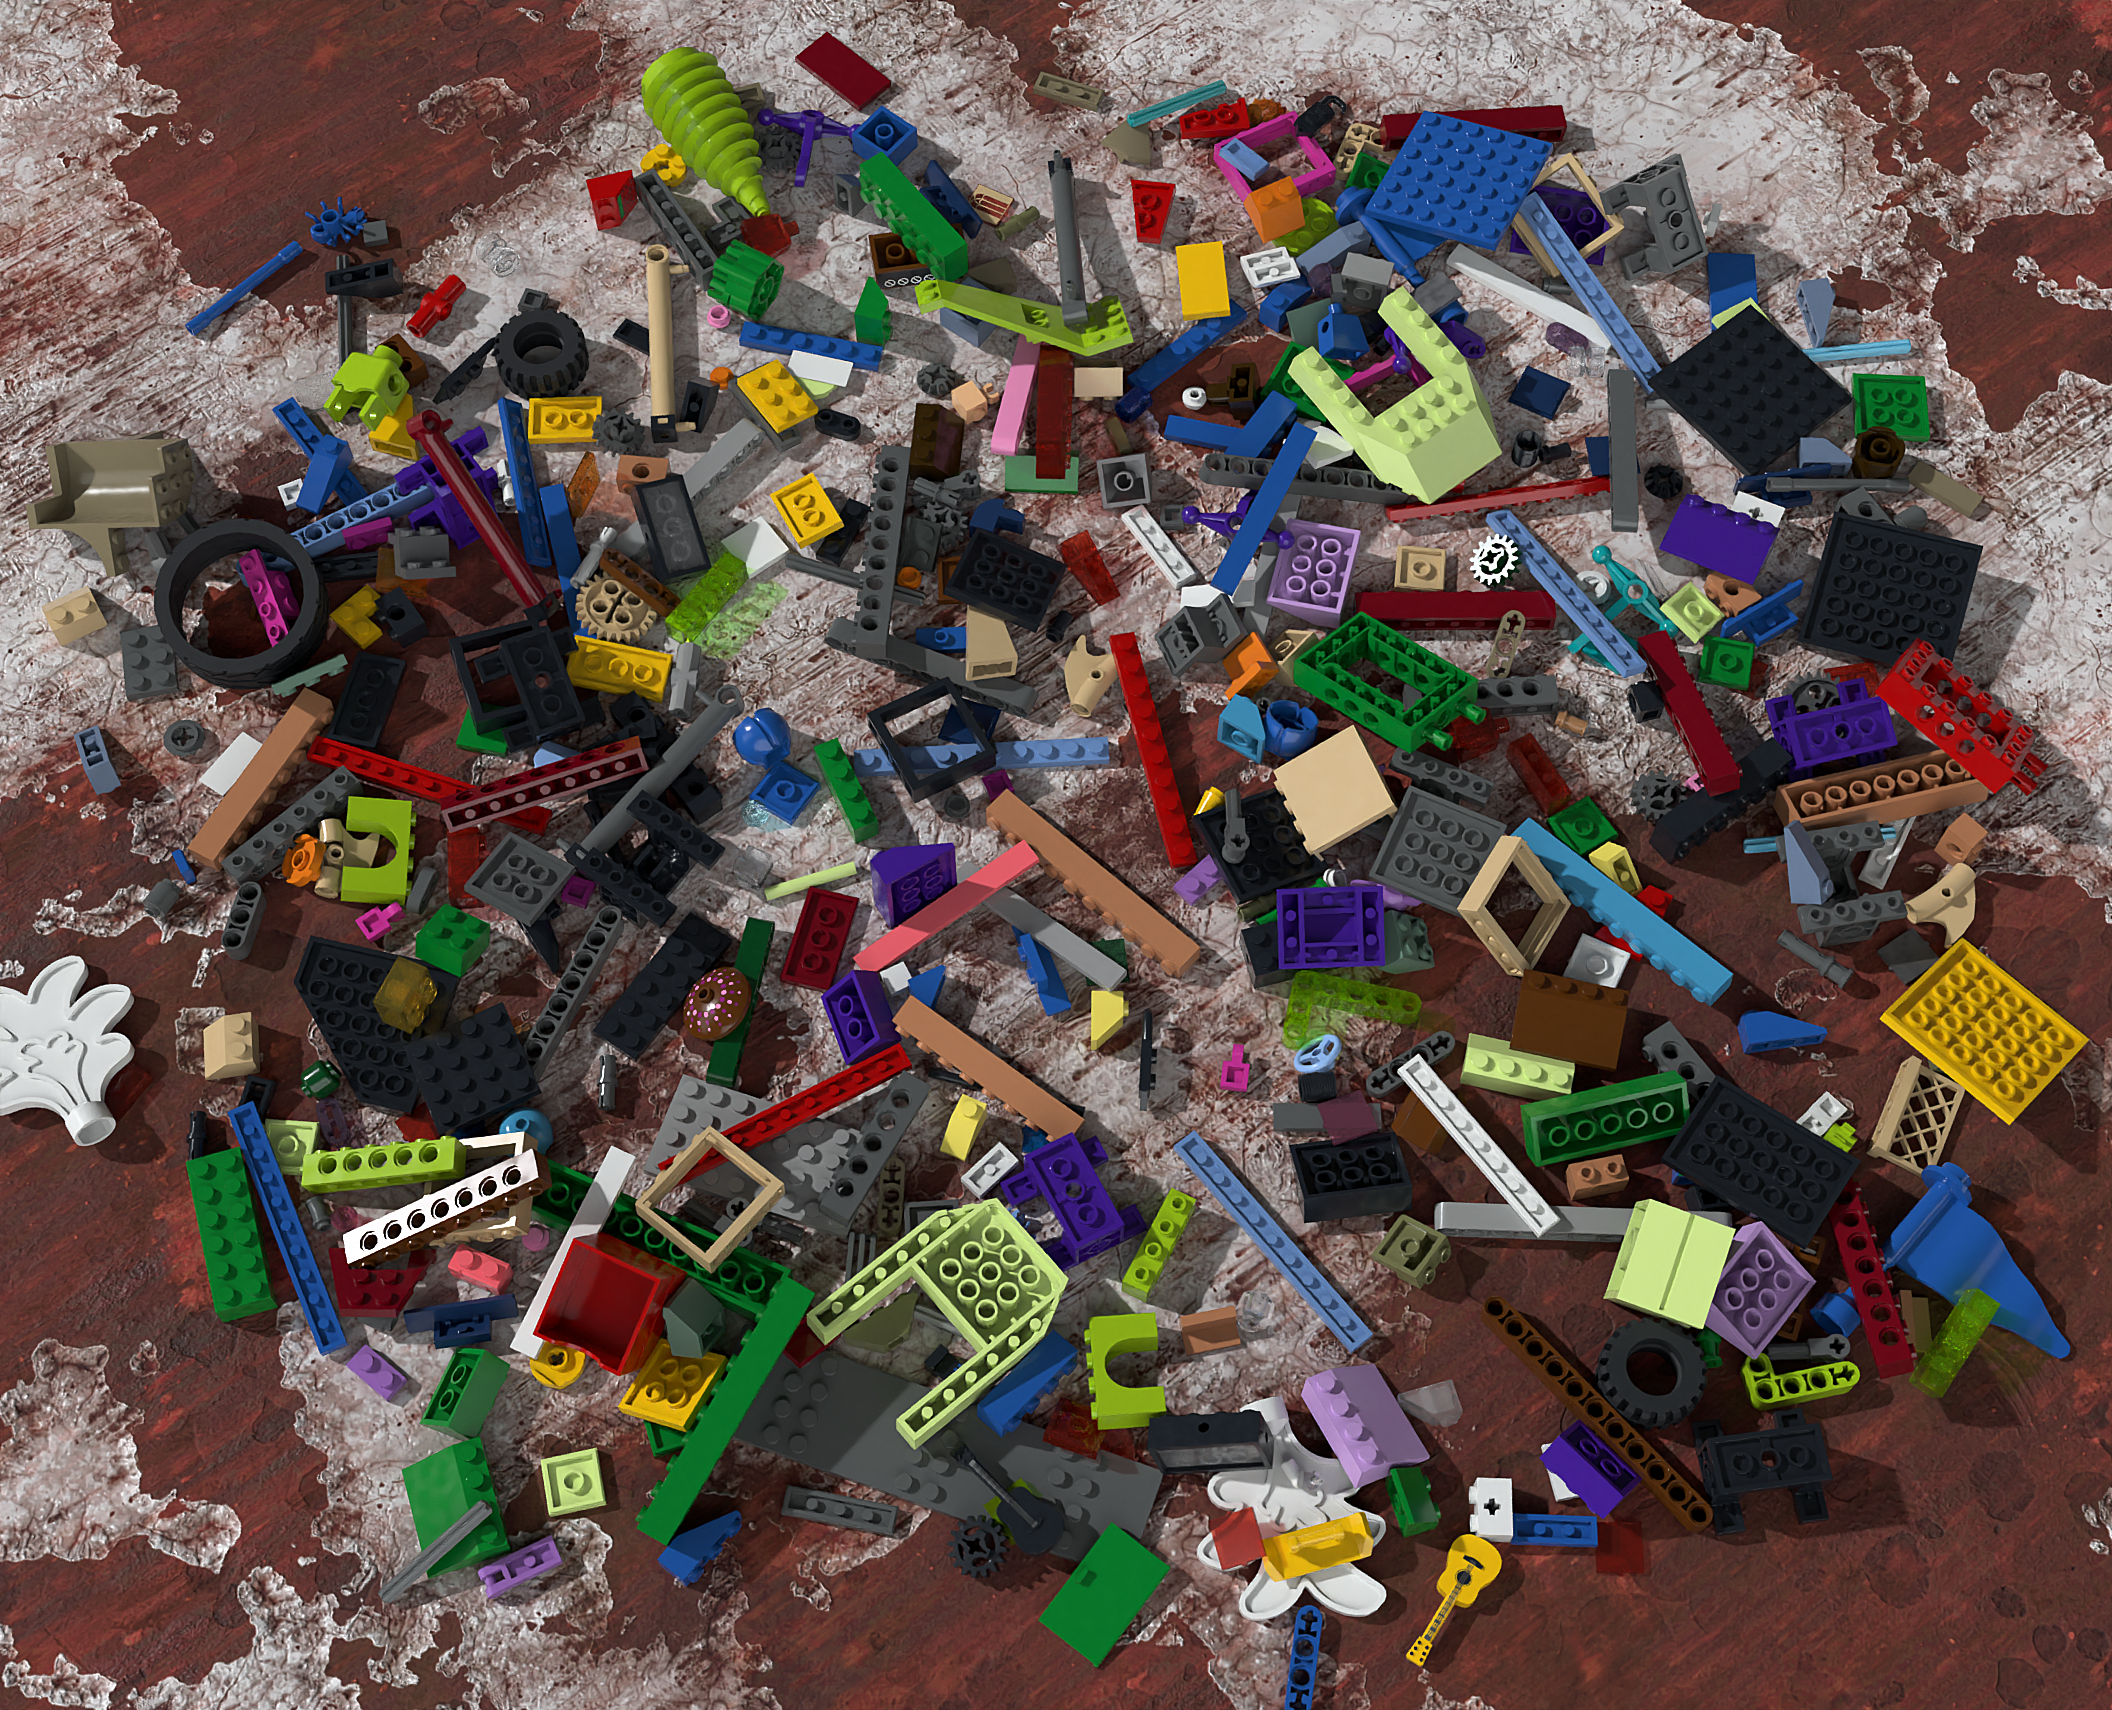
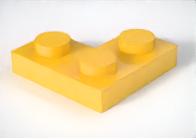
(354, 617)

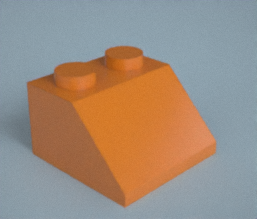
(1275, 209)

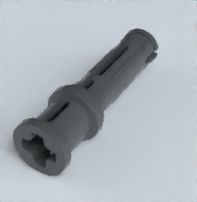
(1825, 965)

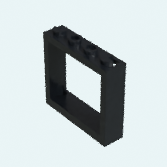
(467, 643)
(945, 778)

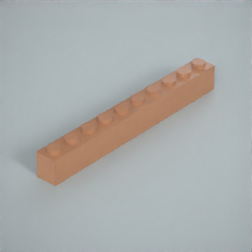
(1094, 885)

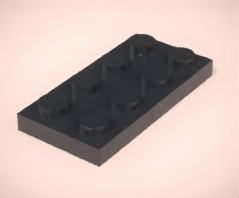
(367, 701)

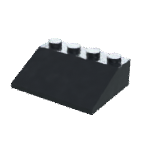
(1350, 1178)

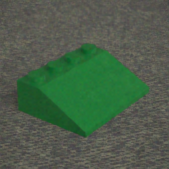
(443, 1491)

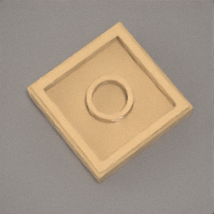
(1419, 569)

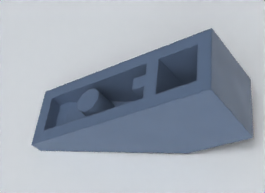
(1335, 247)
(1815, 303)
(97, 760)
(1806, 870)

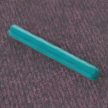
(1176, 103)

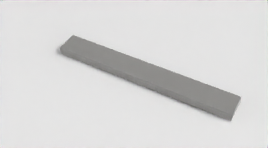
(1050, 934)

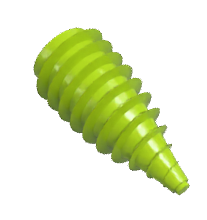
(705, 124)

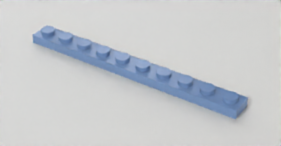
(1589, 290)
(1568, 595)
(1010, 756)
(1273, 1242)

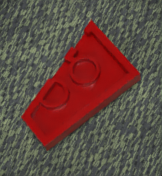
(1221, 122)
(1152, 208)
(1654, 900)

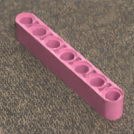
(1016, 398)

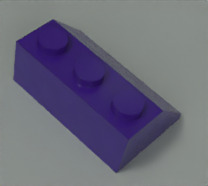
(860, 1016)
(1590, 1468)

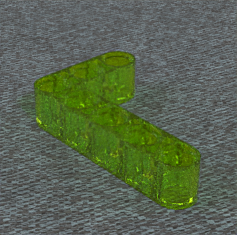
(1342, 1001)

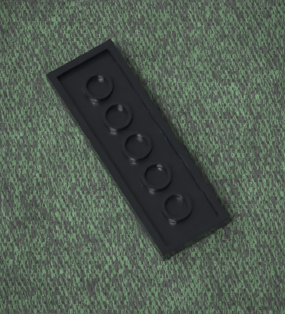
(662, 987)

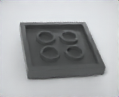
(519, 879)

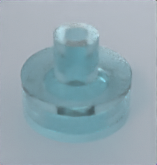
(755, 813)

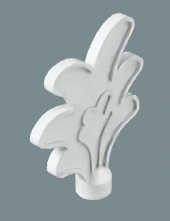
(61, 1049)
(1285, 1509)

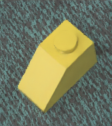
(1617, 866)
(1106, 1015)
(964, 1127)

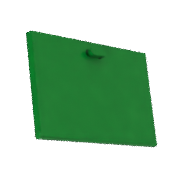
(1106, 1596)

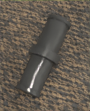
(607, 1082)

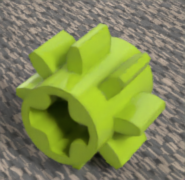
(1841, 1136)

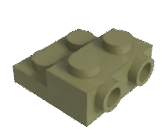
(1412, 1251)

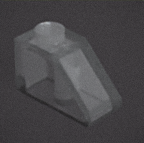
(1433, 1403)

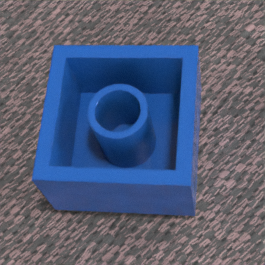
(885, 134)

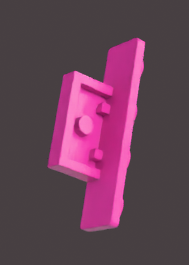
(271, 595)

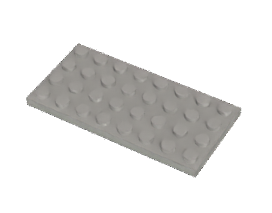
(799, 1158)

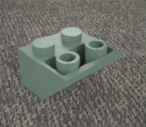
(1406, 944)
(693, 1320)

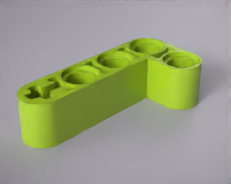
(1800, 1380)

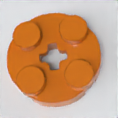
(304, 861)

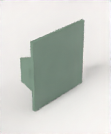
(1305, 322)

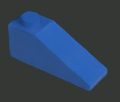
(1283, 299)
(324, 473)
(1774, 1031)

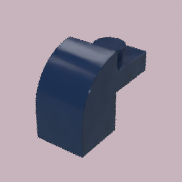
(993, 516)

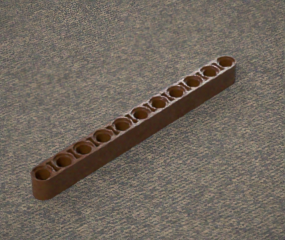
(1609, 1417)

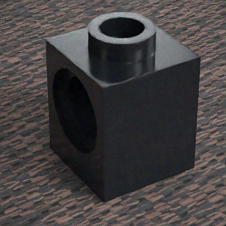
(1645, 701)

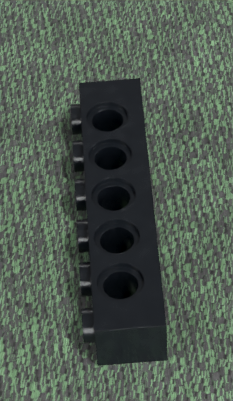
(699, 806)

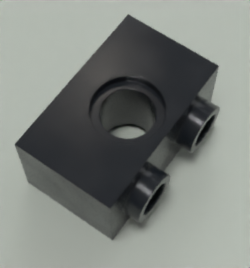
(397, 605)

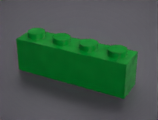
(846, 790)

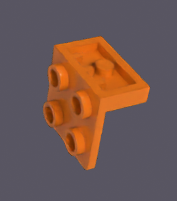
(1249, 667)

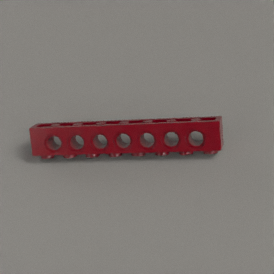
(543, 784)
(1888, 1359)

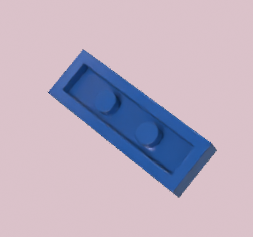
(1554, 1530)

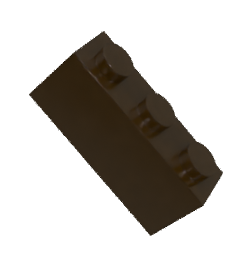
(936, 443)

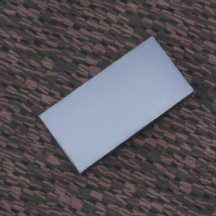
(1244, 159)

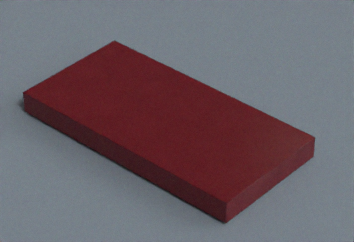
(843, 71)
(819, 939)

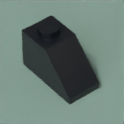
(699, 402)

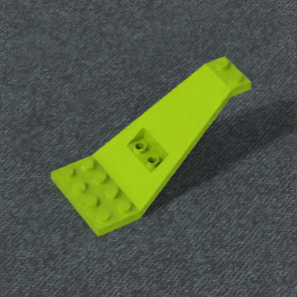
(1032, 318)

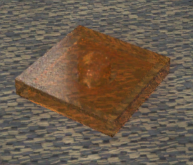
(583, 485)

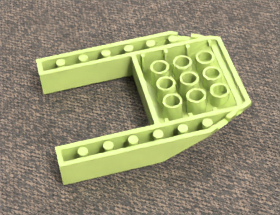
(1429, 436)
(983, 1279)

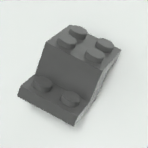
(421, 553)
(1200, 634)

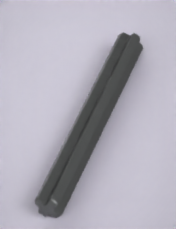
(435, 1551)

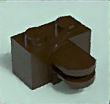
(1239, 392)

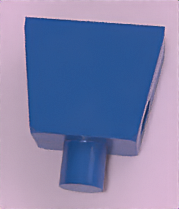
(1341, 335)

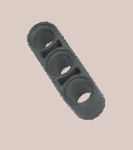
(245, 932)

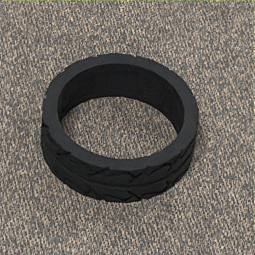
(211, 544)

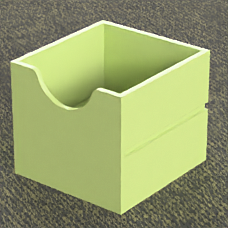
(1669, 1264)

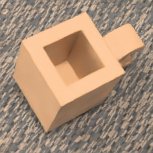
(972, 402)

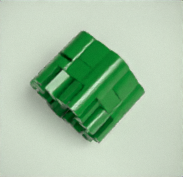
(750, 280)

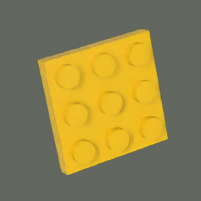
(672, 1387)

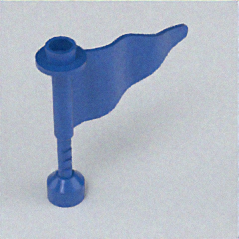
(1397, 244)
(1953, 1252)

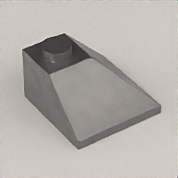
(1125, 480)

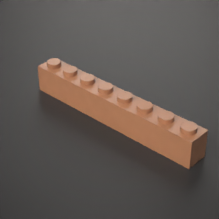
(262, 779)
(987, 1070)

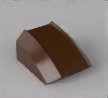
(1419, 1125)

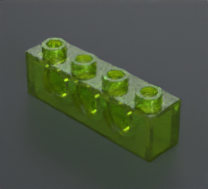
(706, 599)
(1954, 1342)

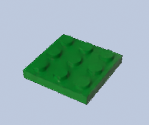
(1285, 385)
(1891, 402)

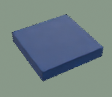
(785, 791)

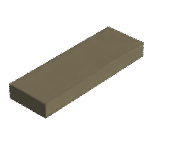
(1068, 91)
(1944, 489)

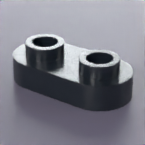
(836, 425)

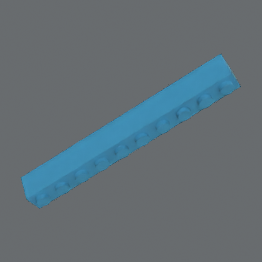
(1627, 917)

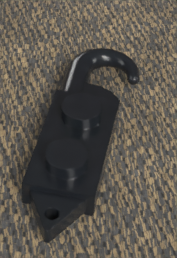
(1317, 116)
(464, 373)
(1148, 1057)

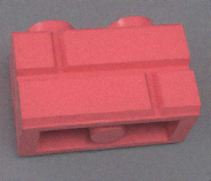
(480, 1270)

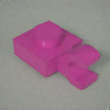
(376, 923)
(1234, 1072)

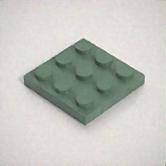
(309, 675)

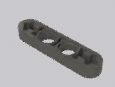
(1379, 1074)

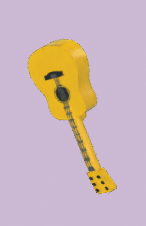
(1469, 1568)

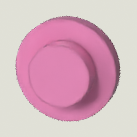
(718, 316)
(537, 1238)

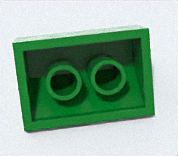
(465, 1393)

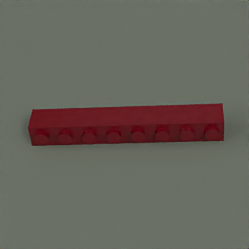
(1537, 122)
(1456, 610)
(1689, 714)

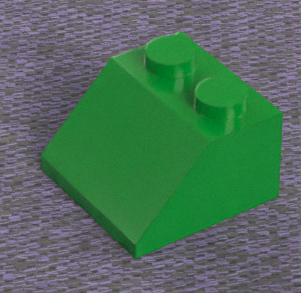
(873, 316)
(1411, 1500)

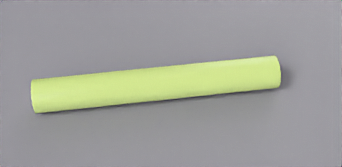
(810, 880)

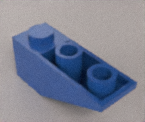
(693, 1549)

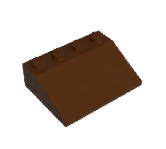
(1569, 1020)

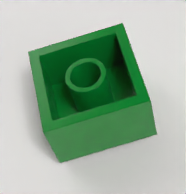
(452, 940)

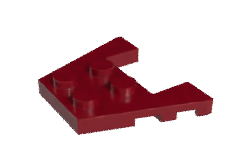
(377, 1291)

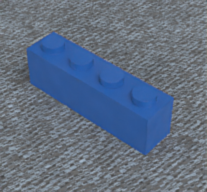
(1265, 428)
(1027, 1384)

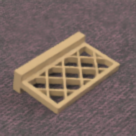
(1896, 1106)

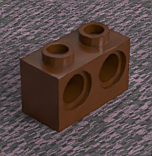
(412, 363)

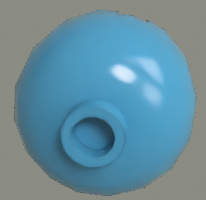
(529, 1121)

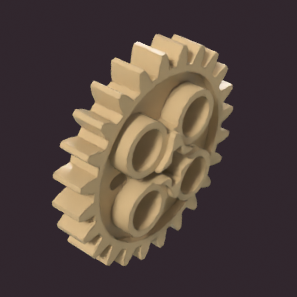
(595, 597)

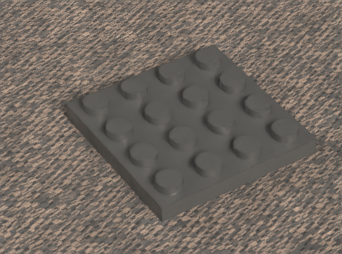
(1435, 850)

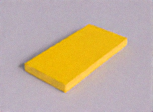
(1202, 281)
(619, 668)

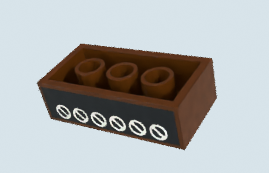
(897, 265)

